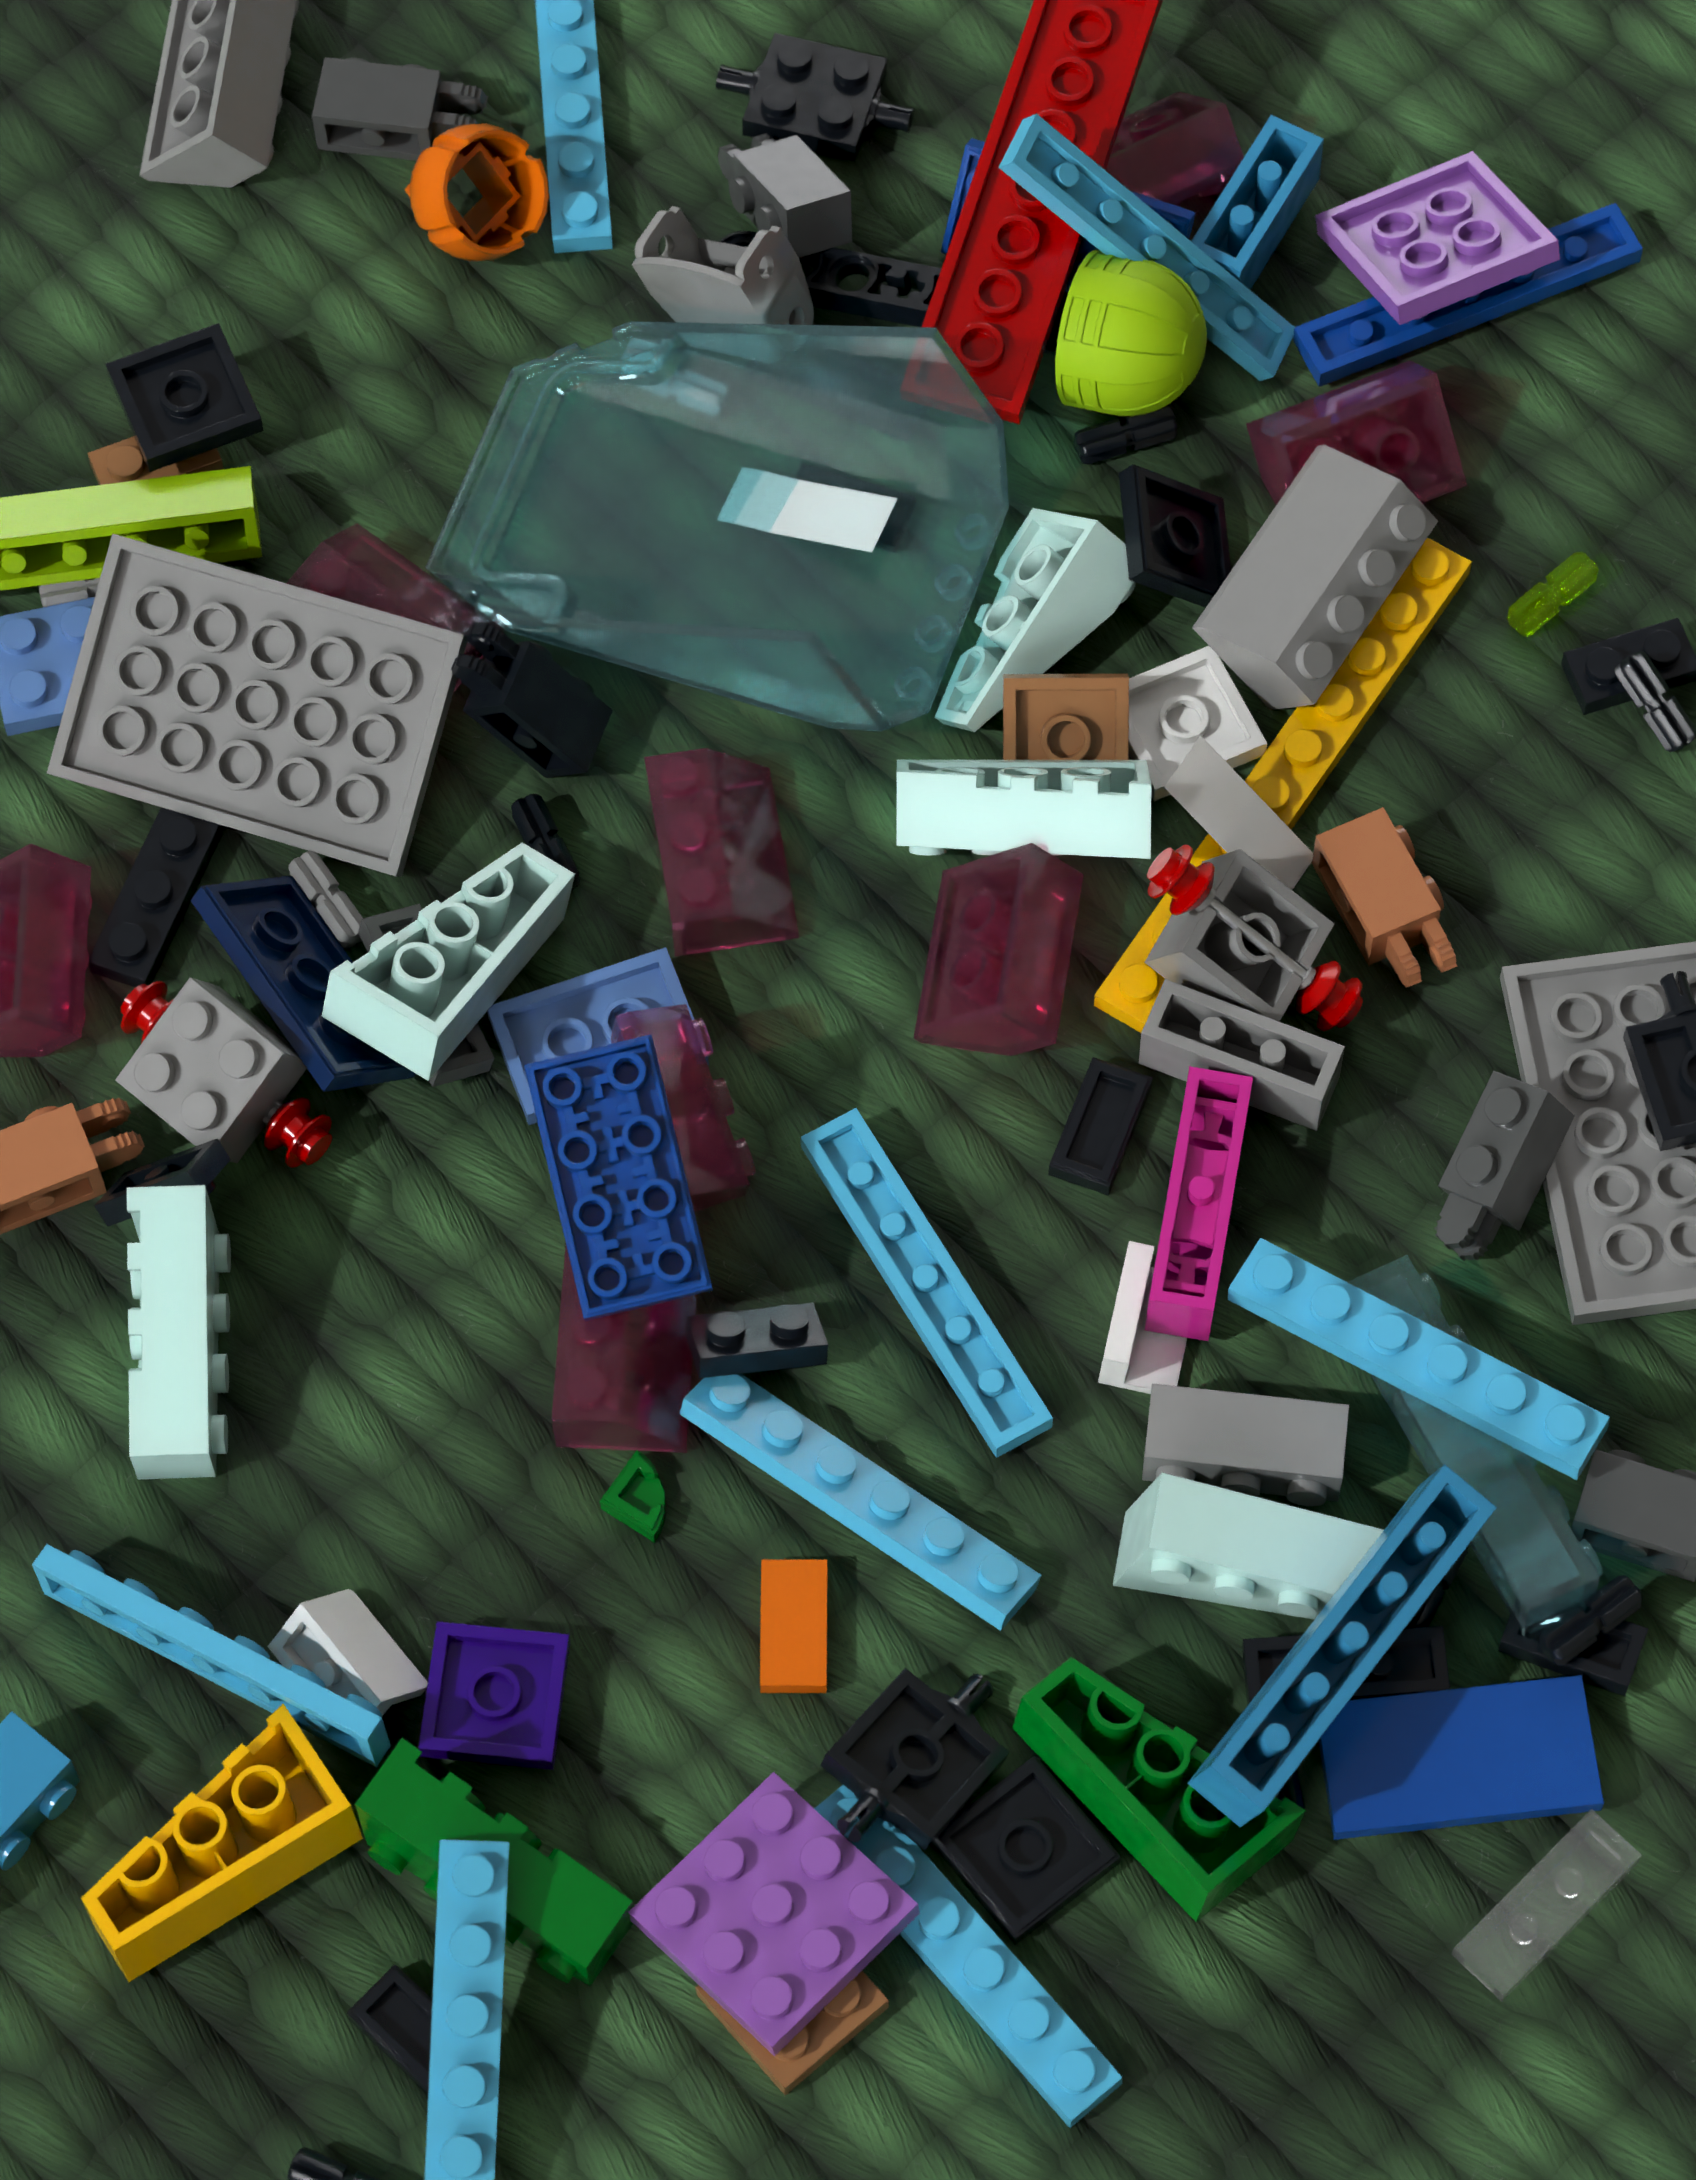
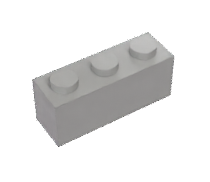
(1289, 1067)
(1247, 1442)

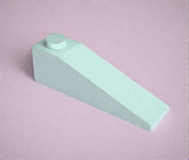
(1054, 590)

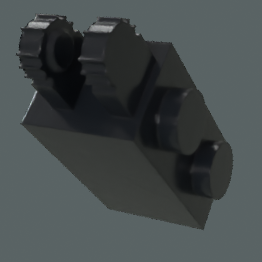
(531, 702)

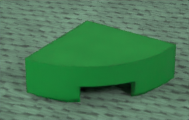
(637, 1497)

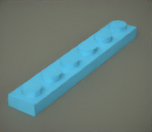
(573, 126)
(1128, 228)
(926, 1283)
(1418, 1358)
(862, 1496)
(192, 1643)
(986, 1974)
(466, 2010)

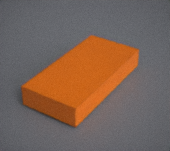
(793, 1626)

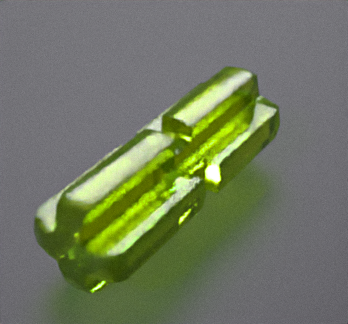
(1562, 587)

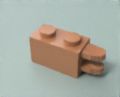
(1382, 894)
(51, 1163)

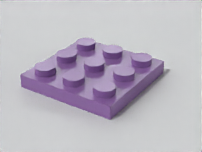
(1437, 237)
(774, 1913)

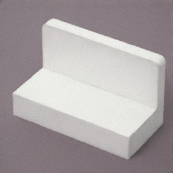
(1131, 1354)
(348, 1651)

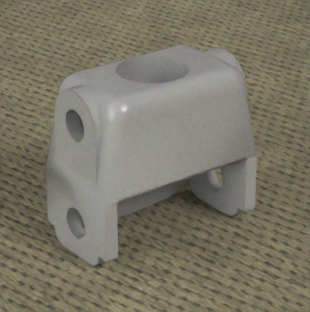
(719, 280)

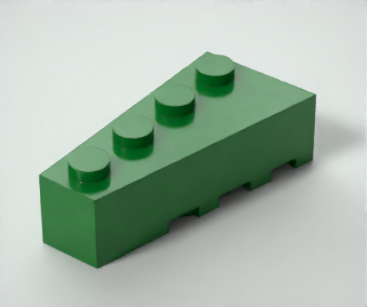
(1137, 1785)
(551, 1900)

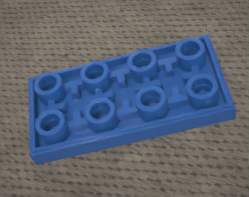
(618, 1177)
(1460, 1758)

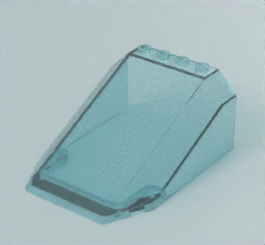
(639, 494)

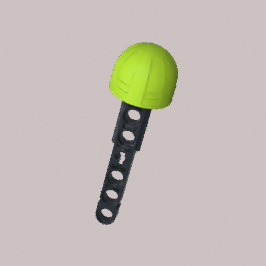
(1121, 338)

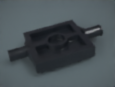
(815, 93)
(1666, 1065)
(915, 1758)

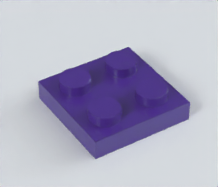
(494, 1695)

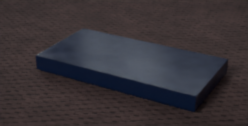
(287, 962)

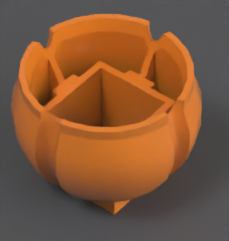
(509, 180)

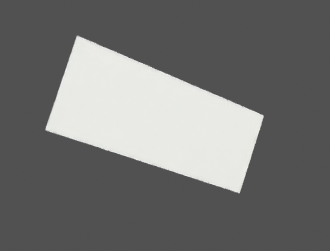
(834, 516)
(1236, 814)

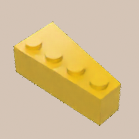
(224, 1850)

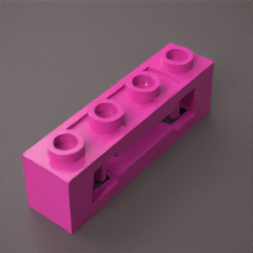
(1198, 1204)

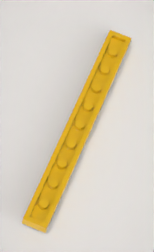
(1310, 745)

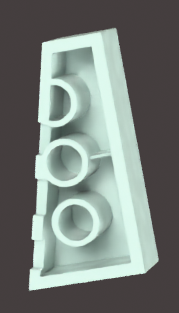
(1011, 803)
(446, 969)
(176, 1333)
(1236, 1548)

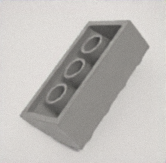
(218, 91)
(1314, 577)

